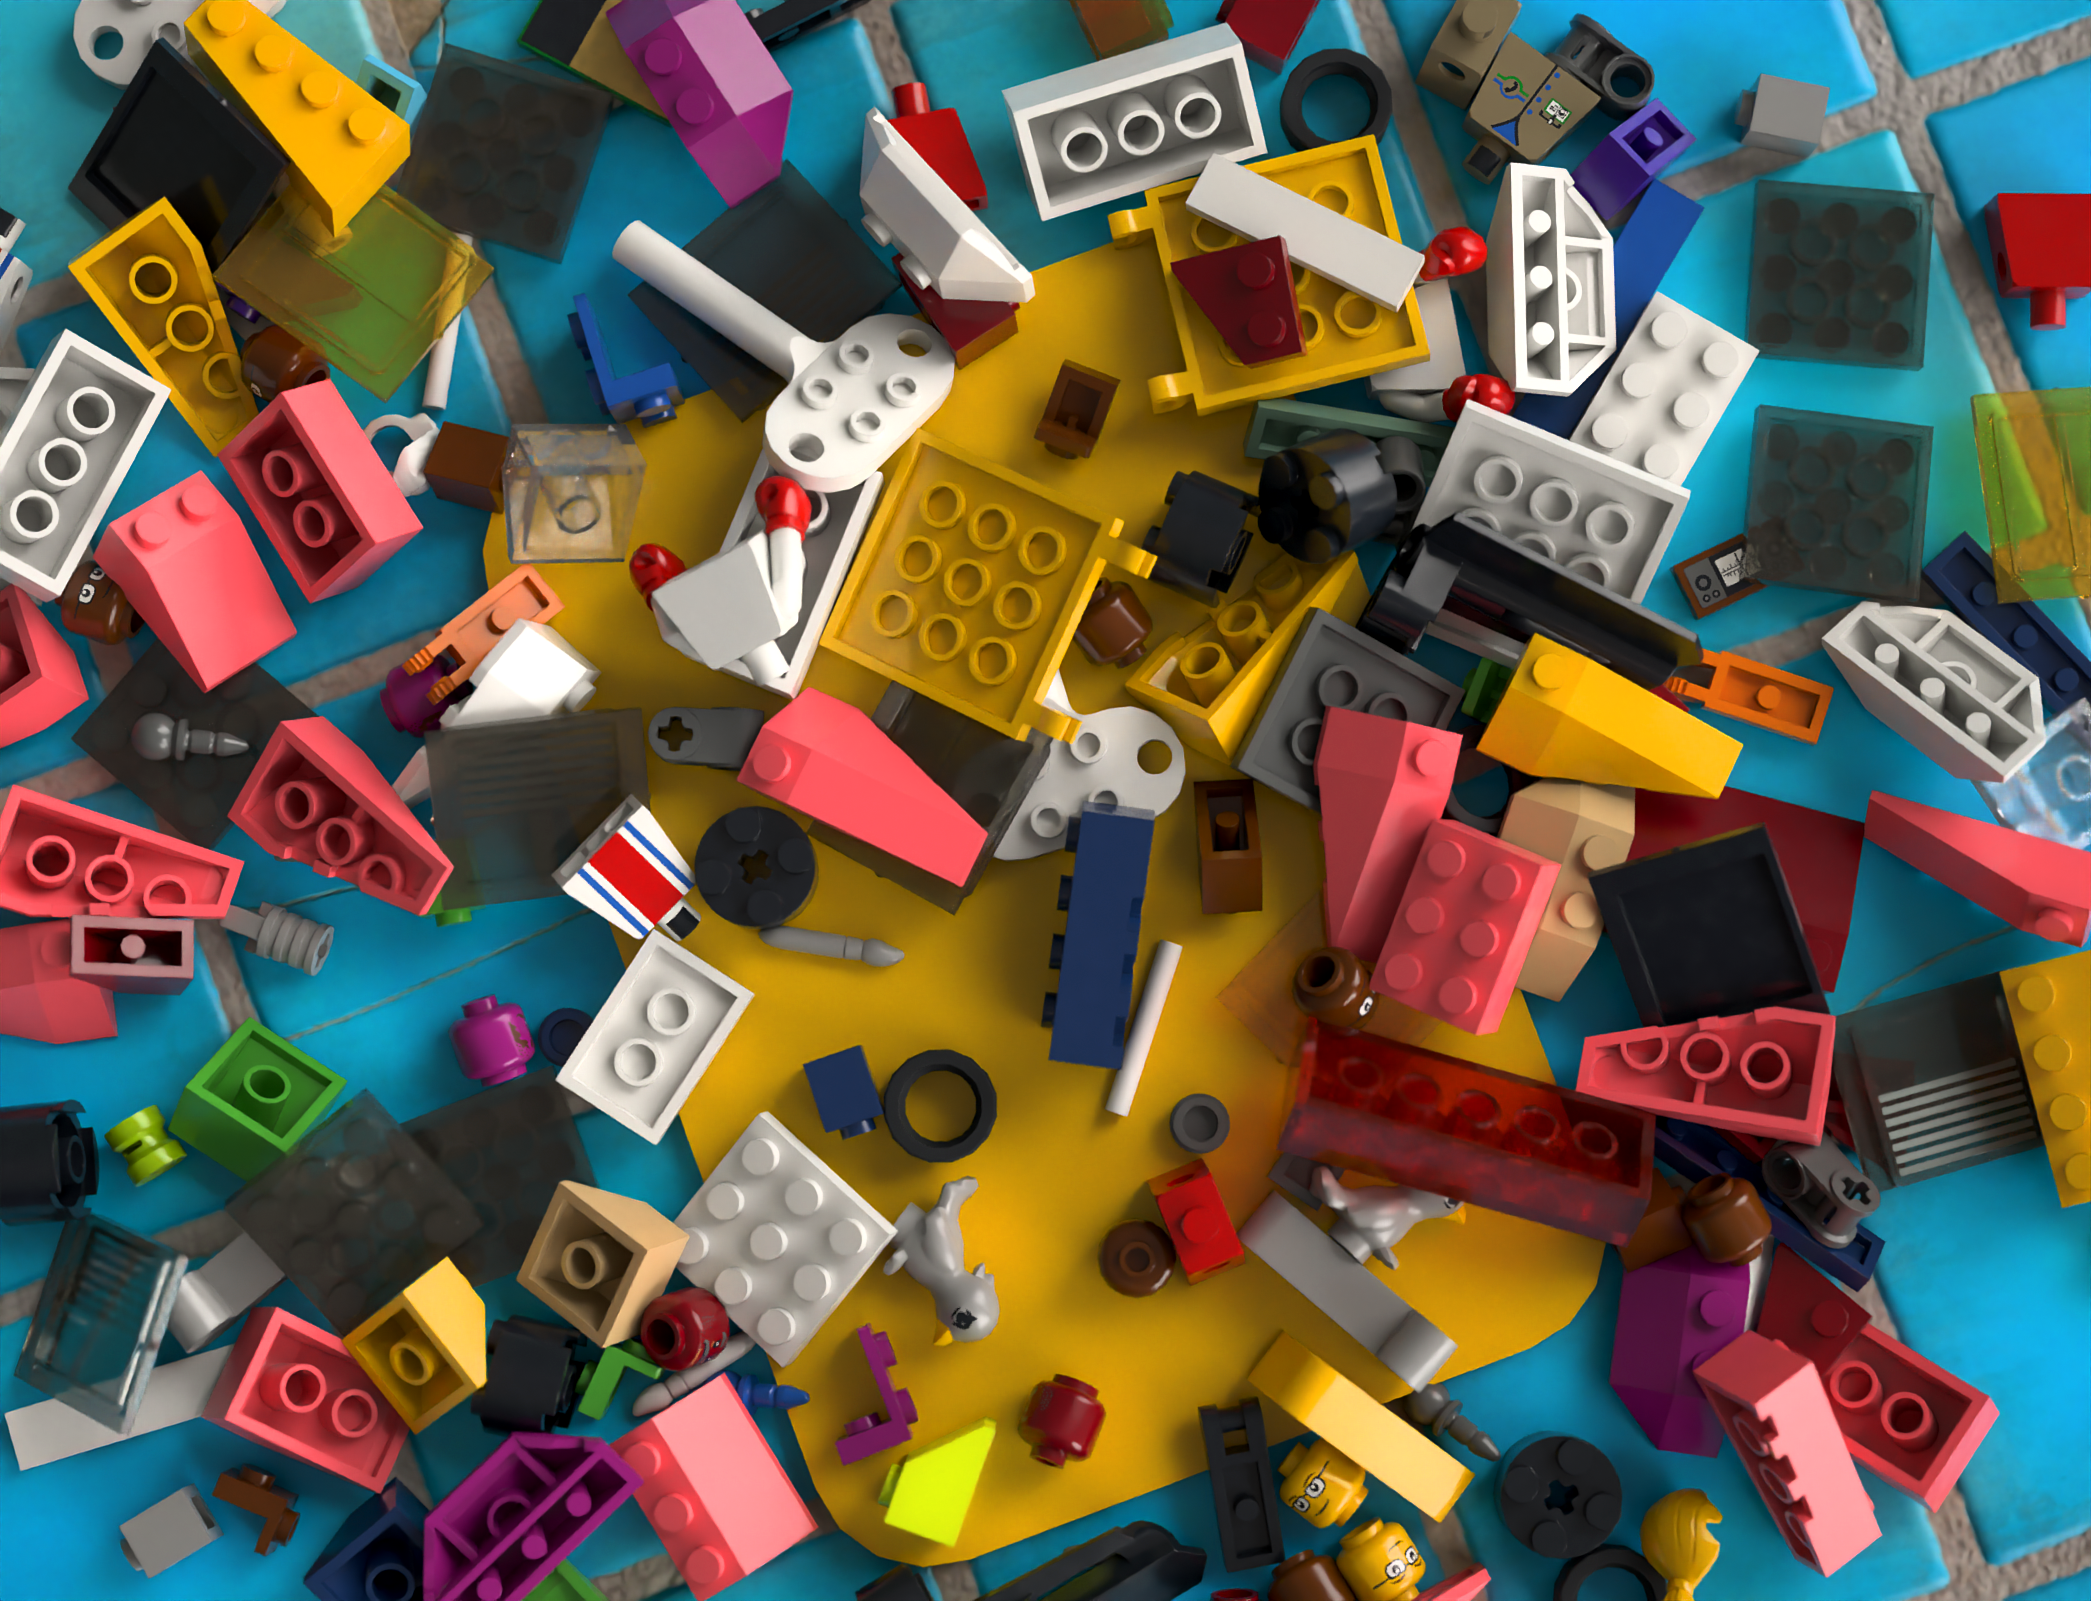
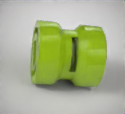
(145, 1145)

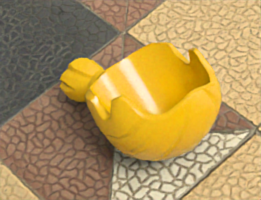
(1678, 1541)

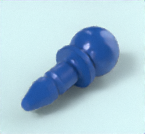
(763, 1395)

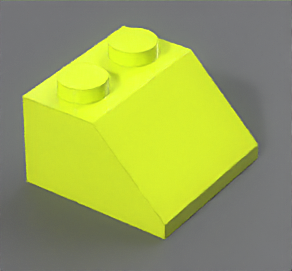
(938, 1483)

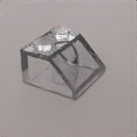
(570, 492)
(2053, 788)

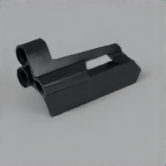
(1519, 594)
(1146, 1568)

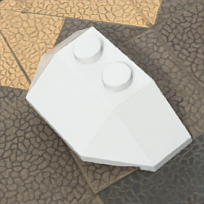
(931, 224)
(1548, 283)
(1941, 688)

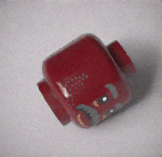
(684, 1328)
(1062, 1421)

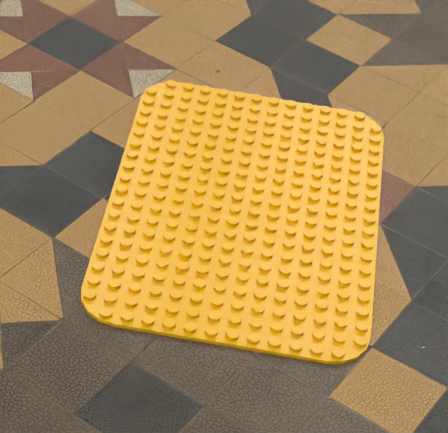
(978, 981)

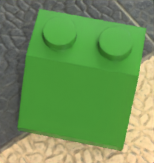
(254, 1100)

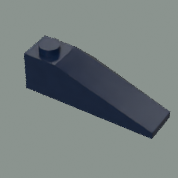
(375, 1551)

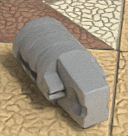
(282, 936)

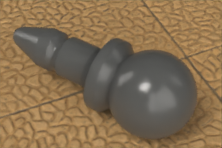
(158, 736)
(1436, 1409)

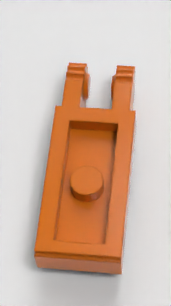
(484, 623)
(1759, 696)

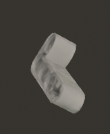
(1346, 1291)
(222, 1292)

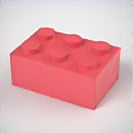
(319, 490)
(1464, 926)

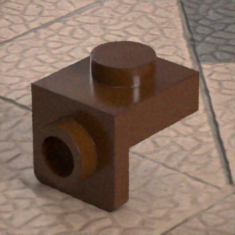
(1076, 410)
(256, 1492)

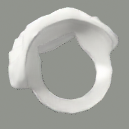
(414, 457)

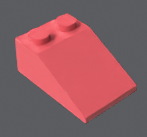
(196, 580)
(307, 1400)
(1906, 1416)

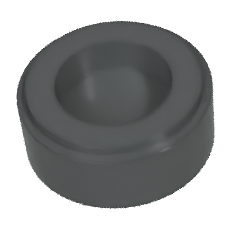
(1199, 1123)

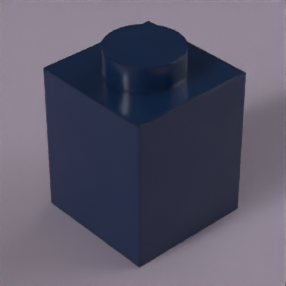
(845, 1092)

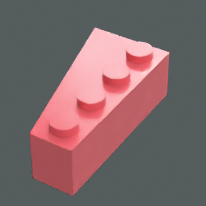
(1791, 1449)

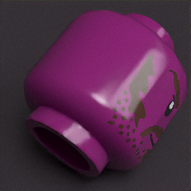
(406, 697)
(491, 1040)

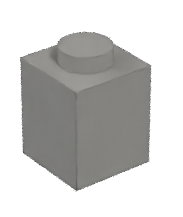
(1782, 115)
(169, 1531)

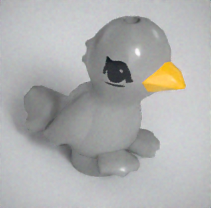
(1378, 1216)
(933, 1255)

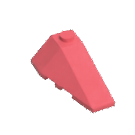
(1377, 799)

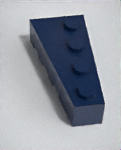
(1100, 934)

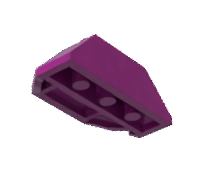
(712, 86)
(1665, 1328)
(521, 1515)

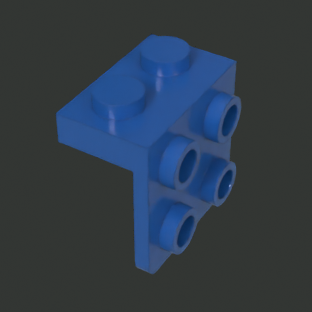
(641, 395)

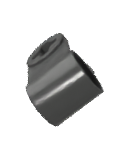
(1602, 62)
(1405, 458)
(719, 738)
(1821, 1185)

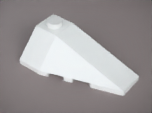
(521, 677)

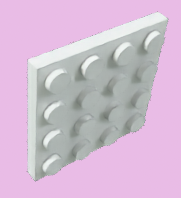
(1554, 500)

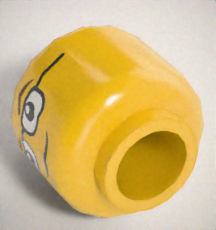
(1322, 1483)
(1380, 1562)

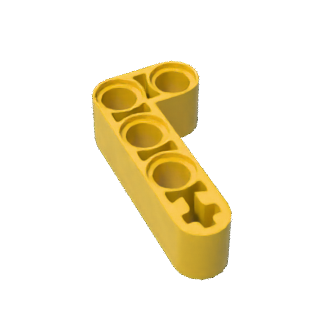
(1360, 1427)

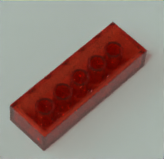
(1468, 1132)

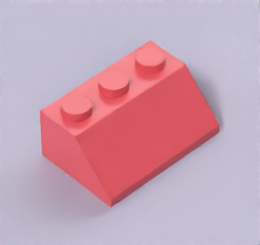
(713, 1488)

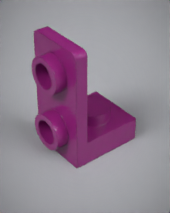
(868, 1433)

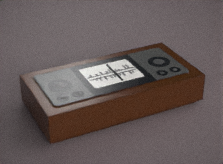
(1712, 579)

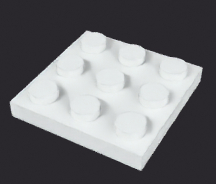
(778, 1238)

